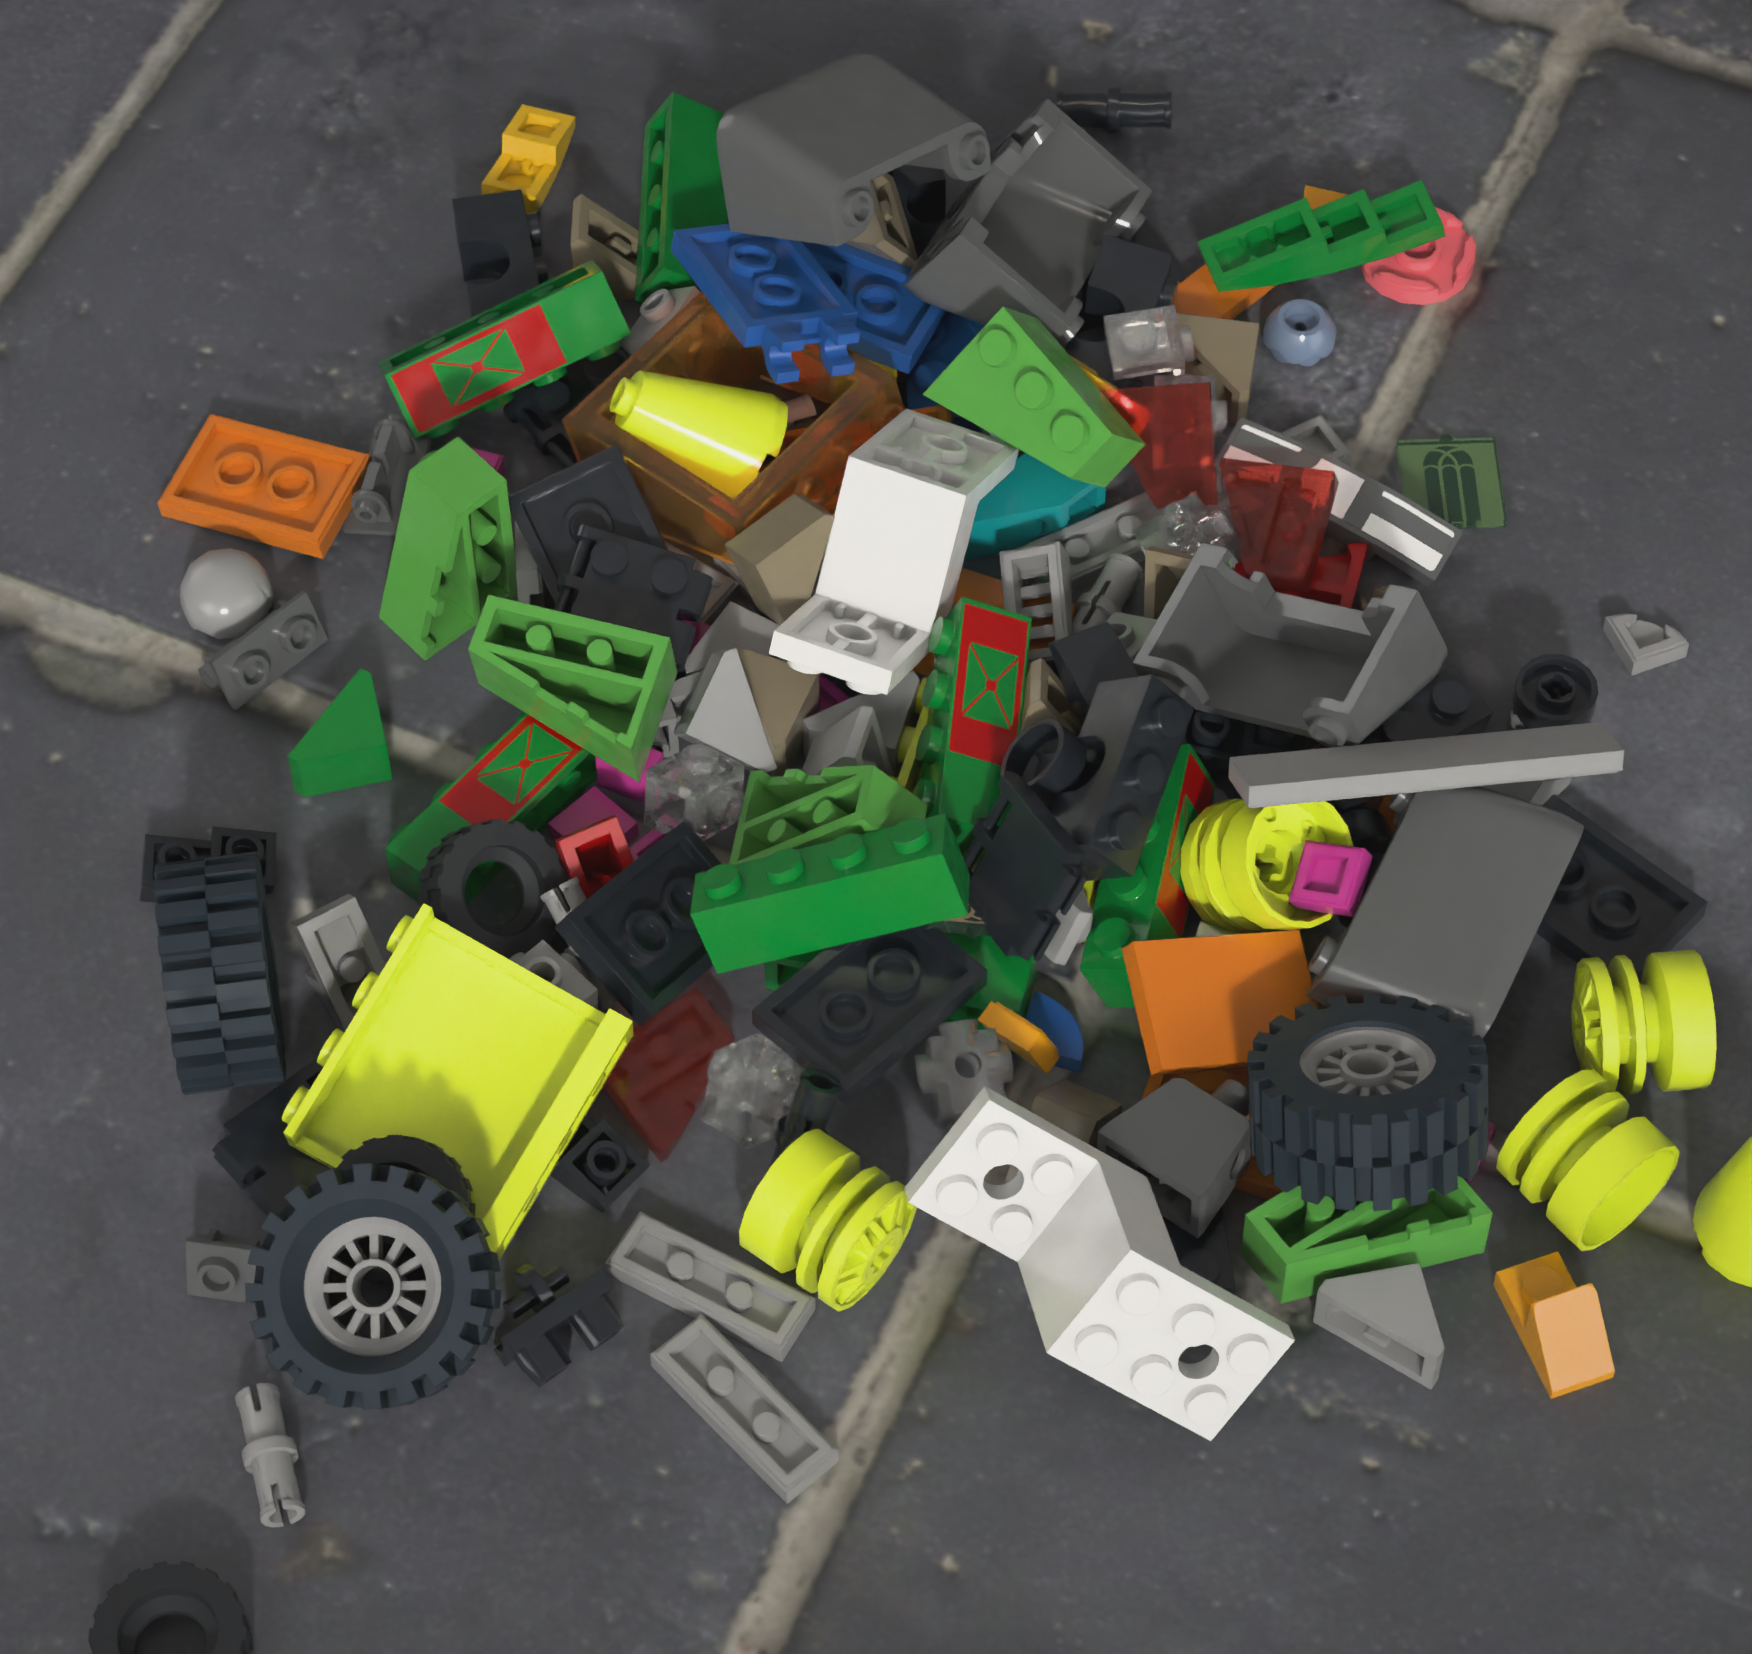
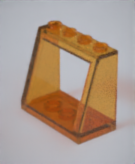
(704, 349)

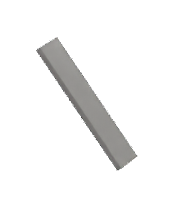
(1110, 531)
(1425, 764)

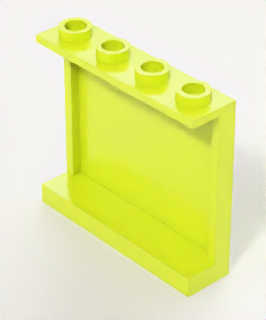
(465, 1058)

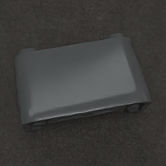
(806, 151)
(1030, 226)
(1287, 658)
(1450, 904)

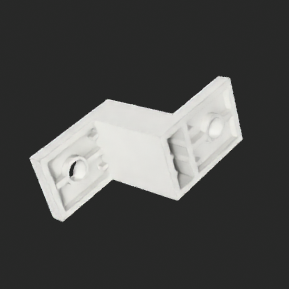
(893, 551)
(1098, 1264)

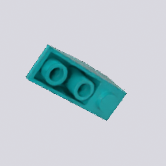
(1029, 506)

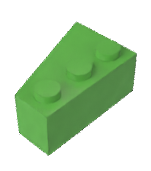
(1037, 399)
(448, 549)
(577, 676)
(818, 808)
(1303, 1243)

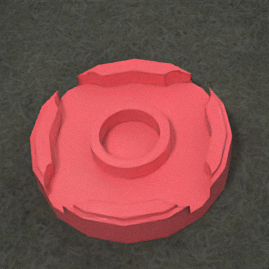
(1427, 271)

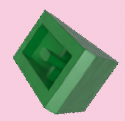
(344, 744)

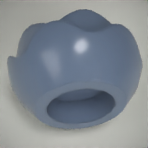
(1300, 332)

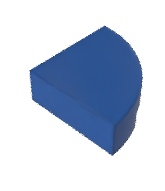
(1060, 1029)

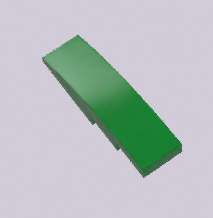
(1316, 242)

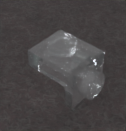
(1147, 343)

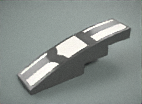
(1362, 507)

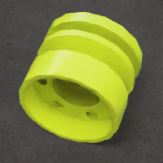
(1245, 861)
(1657, 1022)
(1587, 1159)
(827, 1219)

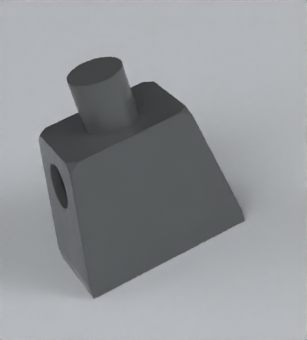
(1186, 1146)

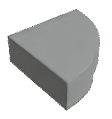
(1643, 643)

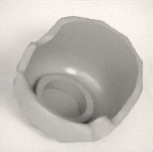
(225, 593)

